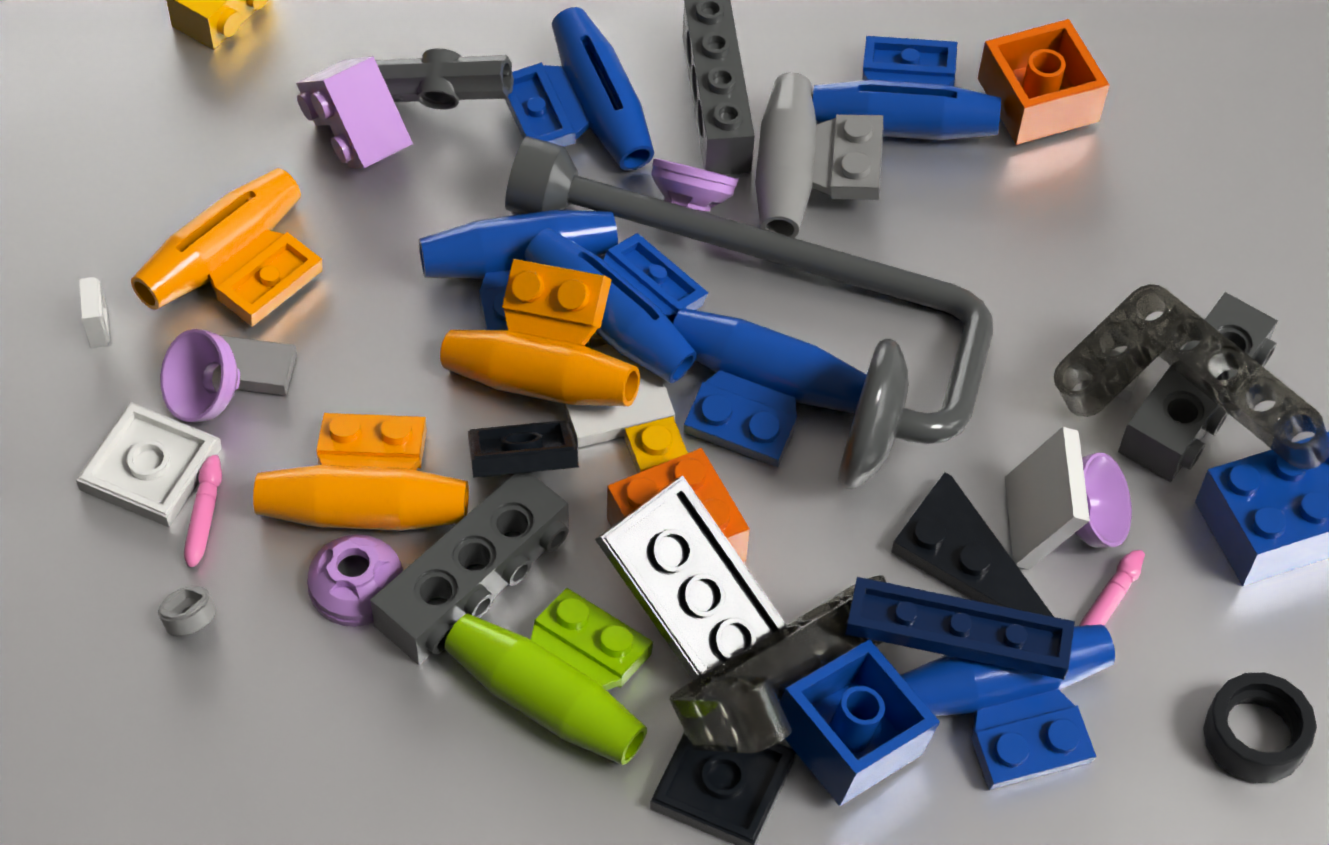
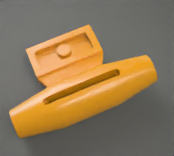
(236, 251)
(544, 351)
(364, 479)

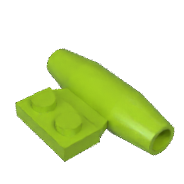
(561, 672)

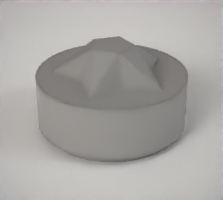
(187, 610)

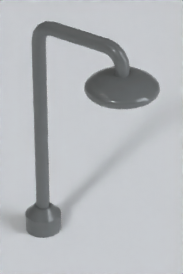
(548, 180)

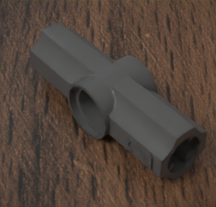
(447, 77)

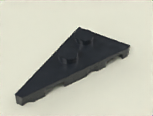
(960, 550)

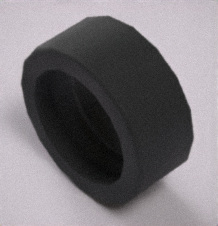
(1281, 698)

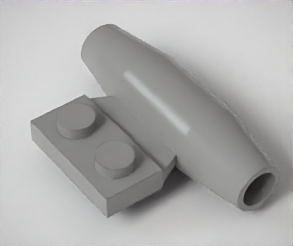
(798, 155)

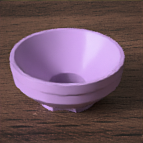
(691, 185)
(189, 373)
(1107, 502)
(347, 598)

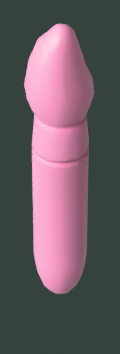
(209, 480)
(1127, 572)

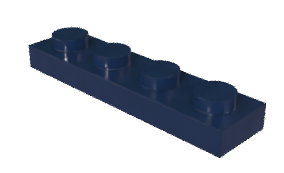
(961, 628)

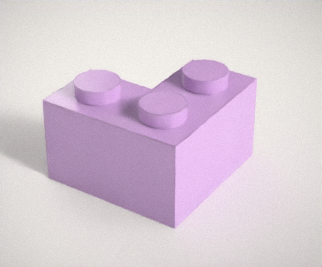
(357, 108)

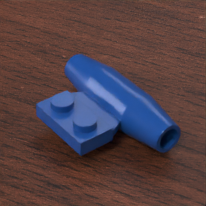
(913, 91)
(582, 94)
(488, 248)
(641, 298)
(758, 383)
(1021, 717)

